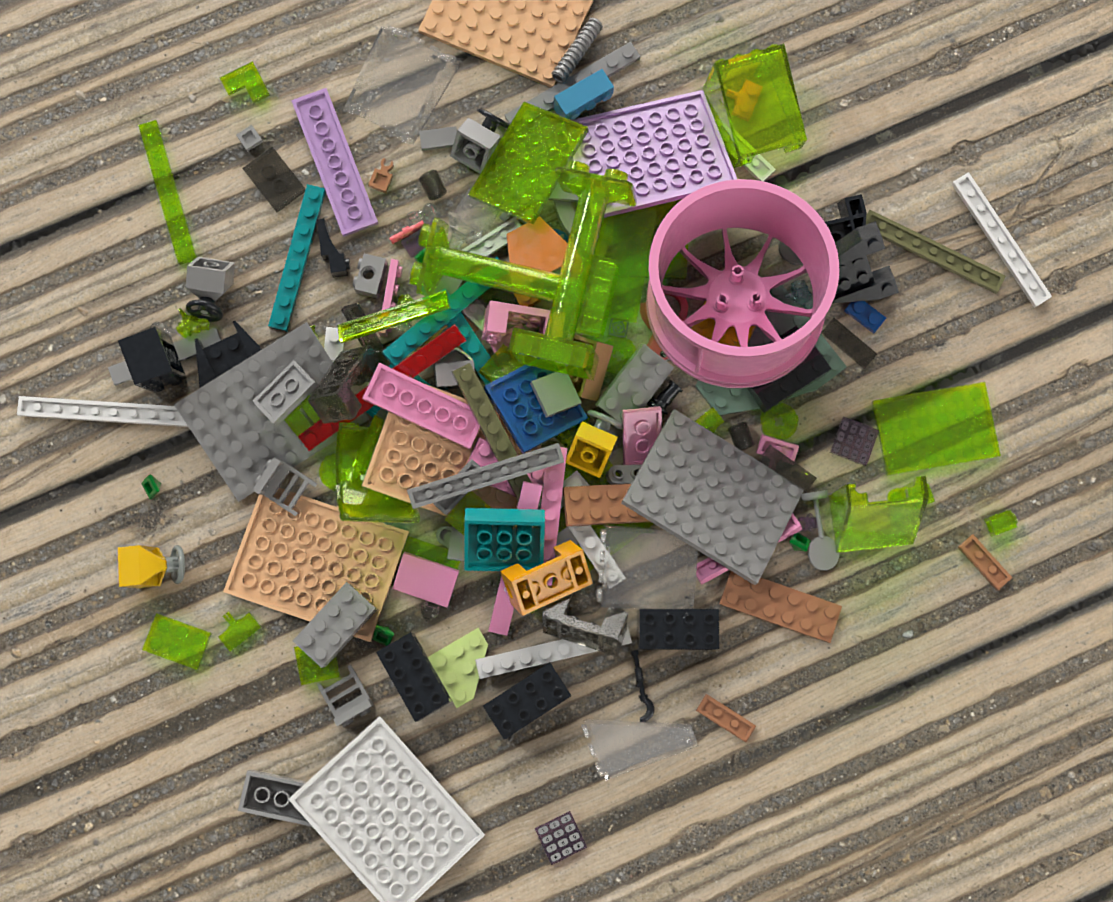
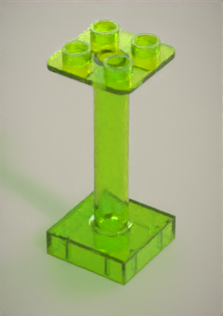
(512, 277)
(556, 347)

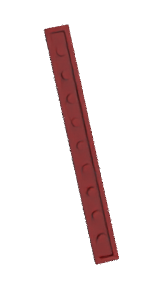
(410, 367)

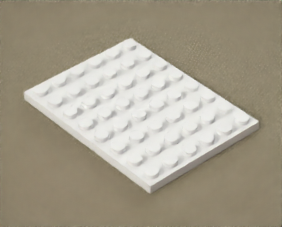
(386, 816)

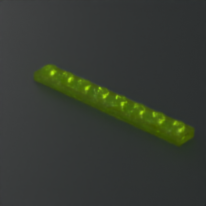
(167, 192)

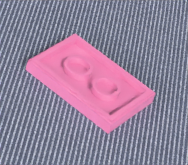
(639, 433)
(425, 579)

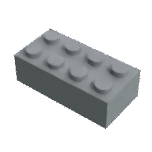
(634, 383)
(335, 625)
(269, 795)

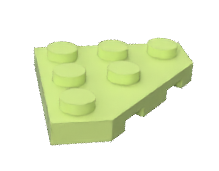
(458, 667)

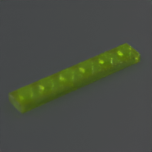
(393, 316)

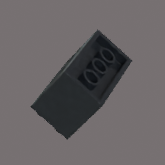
(152, 360)
(678, 629)
(414, 676)
(527, 701)

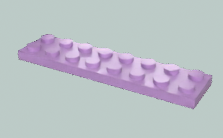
(334, 162)

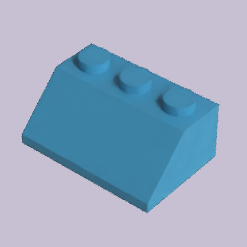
(583, 95)

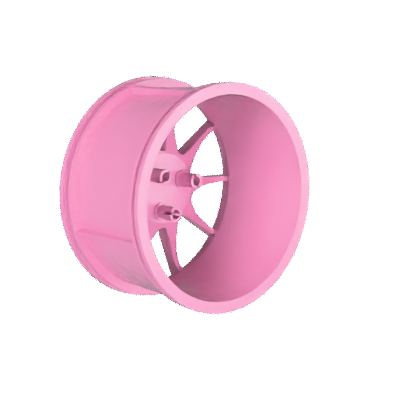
(737, 293)

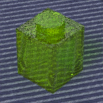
(1001, 522)

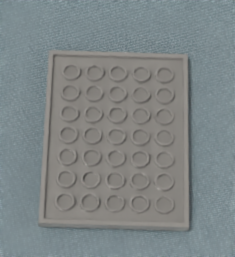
(236, 430)
(713, 497)

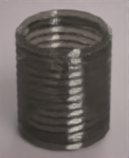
(432, 185)
(741, 436)

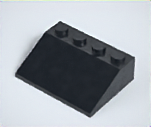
(803, 375)

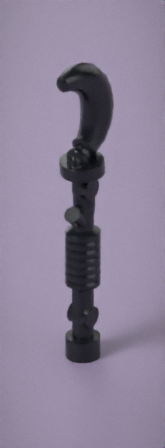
(643, 698)

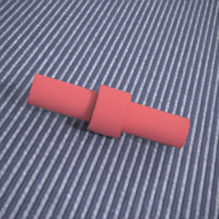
(406, 232)

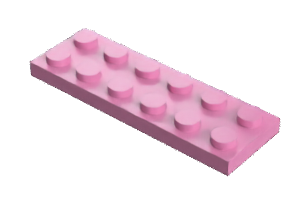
(422, 405)

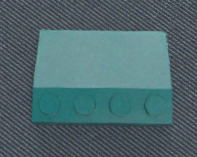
(503, 538)

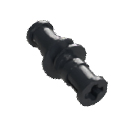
(666, 397)

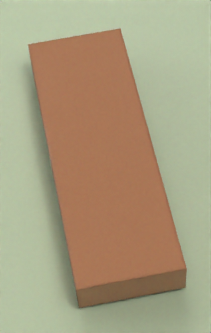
(984, 562)
(725, 718)

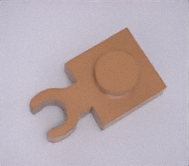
(381, 178)

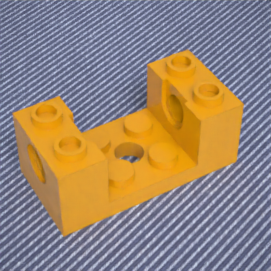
(529, 588)

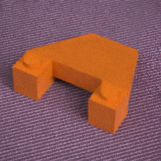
(537, 248)

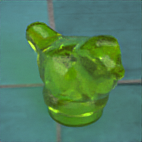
(191, 324)

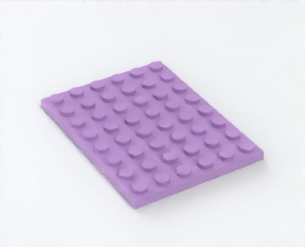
(662, 146)

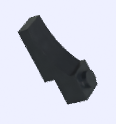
(338, 262)

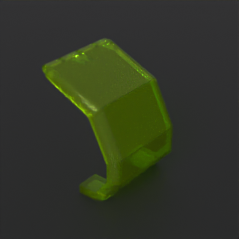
(357, 502)

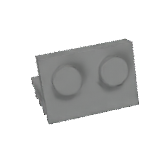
(273, 477)
(357, 706)

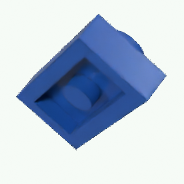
(865, 315)

